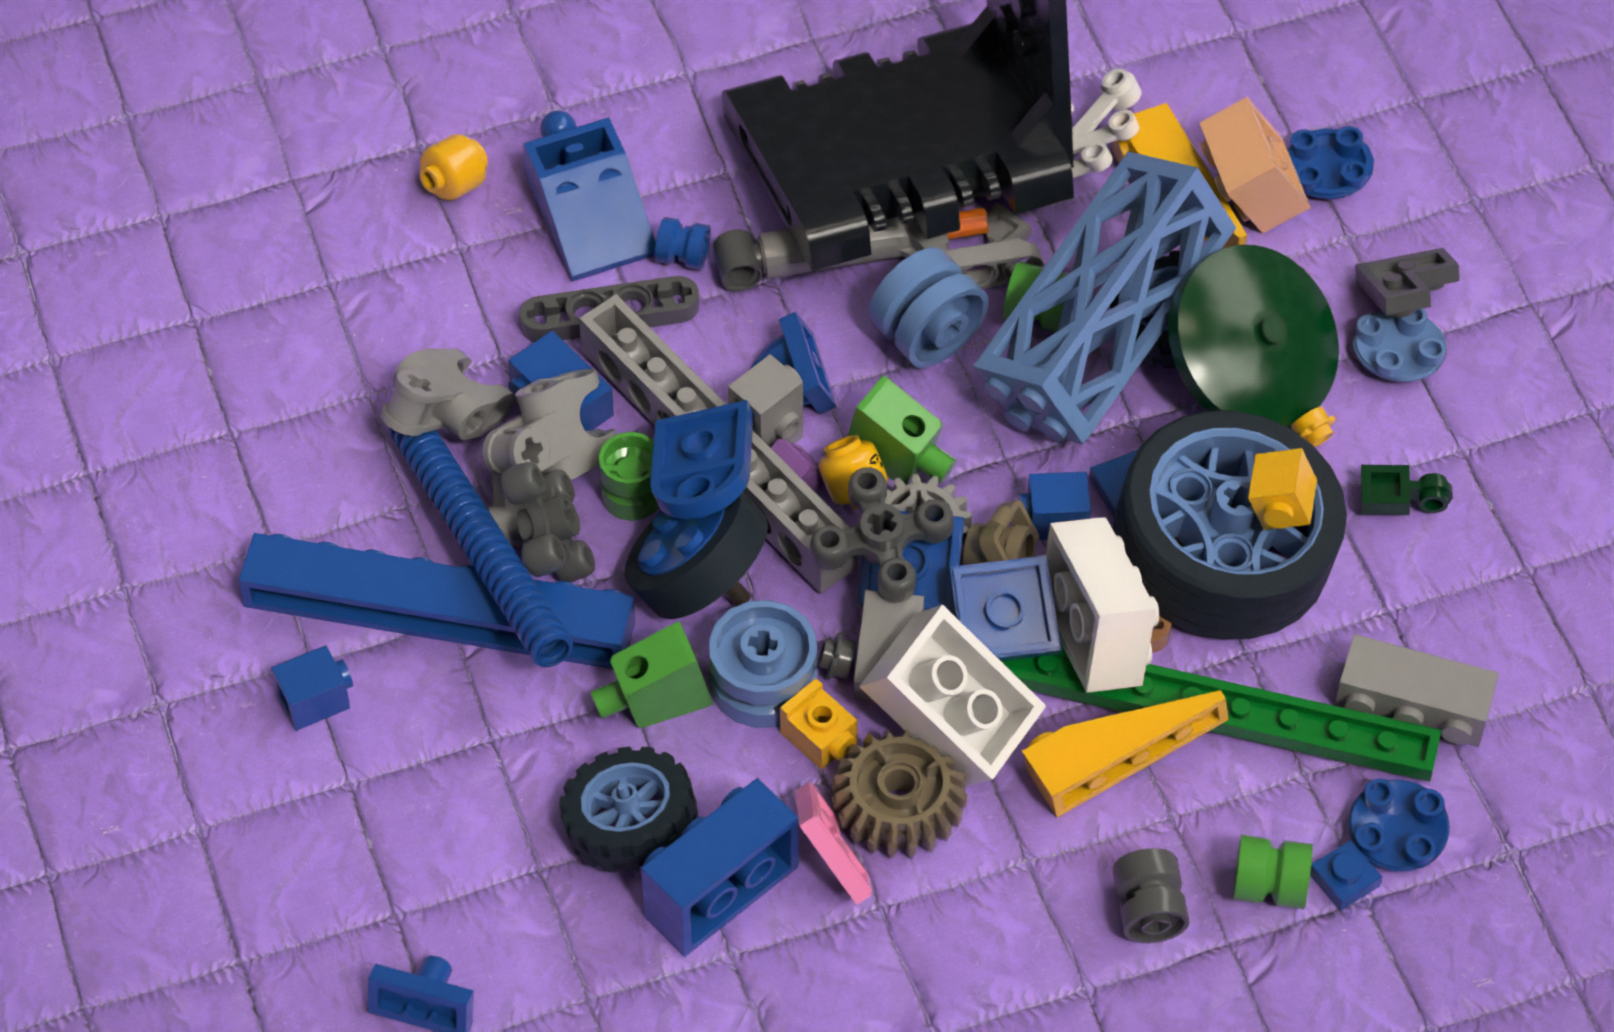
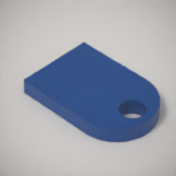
(702, 454)

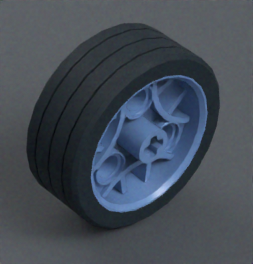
(1211, 464)

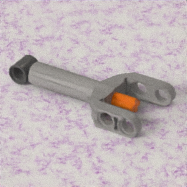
(777, 254)

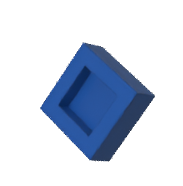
(1345, 875)

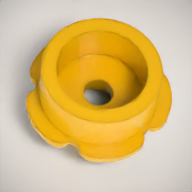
(1314, 426)

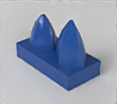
(799, 350)

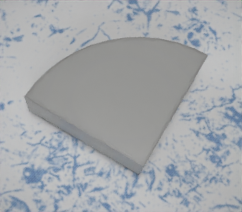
(1005, 225)

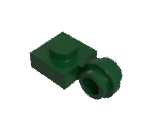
(1389, 490)

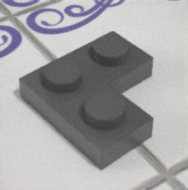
(1405, 281)

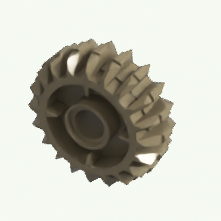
(891, 820)

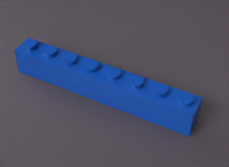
(420, 598)

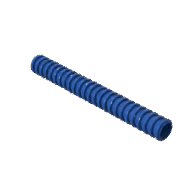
(486, 547)

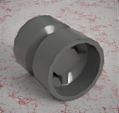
(1150, 895)

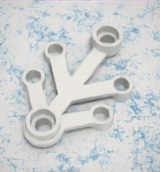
(1118, 93)

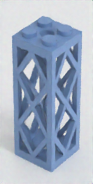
(1043, 383)

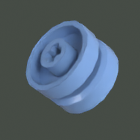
(928, 307)
(760, 660)

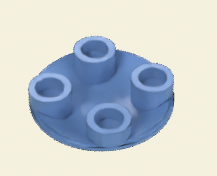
(1399, 346)

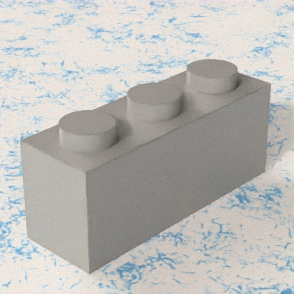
(1417, 689)

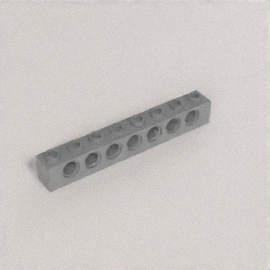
(667, 387)

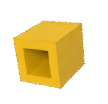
(1282, 489)

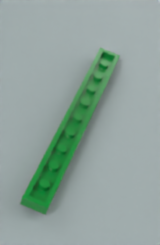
(1256, 715)

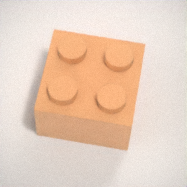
(1253, 166)

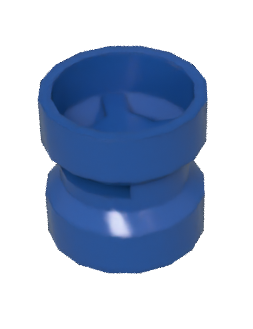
(687, 244)

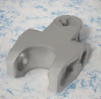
(437, 395)
(549, 428)

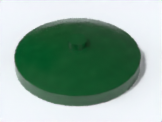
(1253, 335)

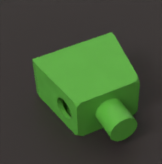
(901, 432)
(655, 680)

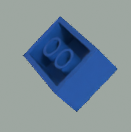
(720, 866)

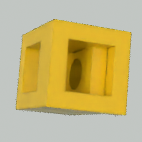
(803, 727)

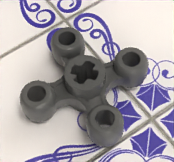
(548, 522)
(882, 534)

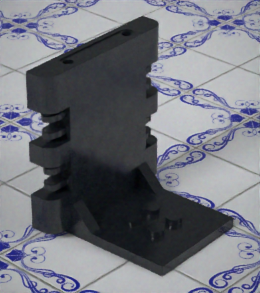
(916, 135)

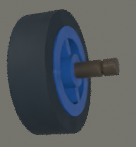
(693, 562)

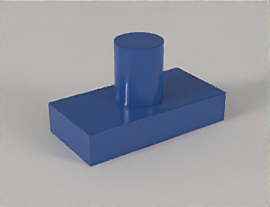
(422, 997)

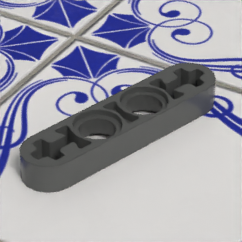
(644, 291)

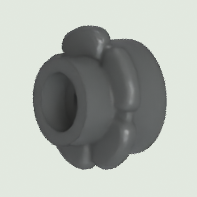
(837, 656)

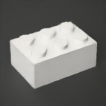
(1100, 605)
(953, 694)

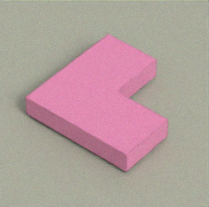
(823, 831)

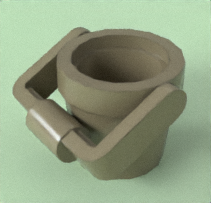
(999, 541)

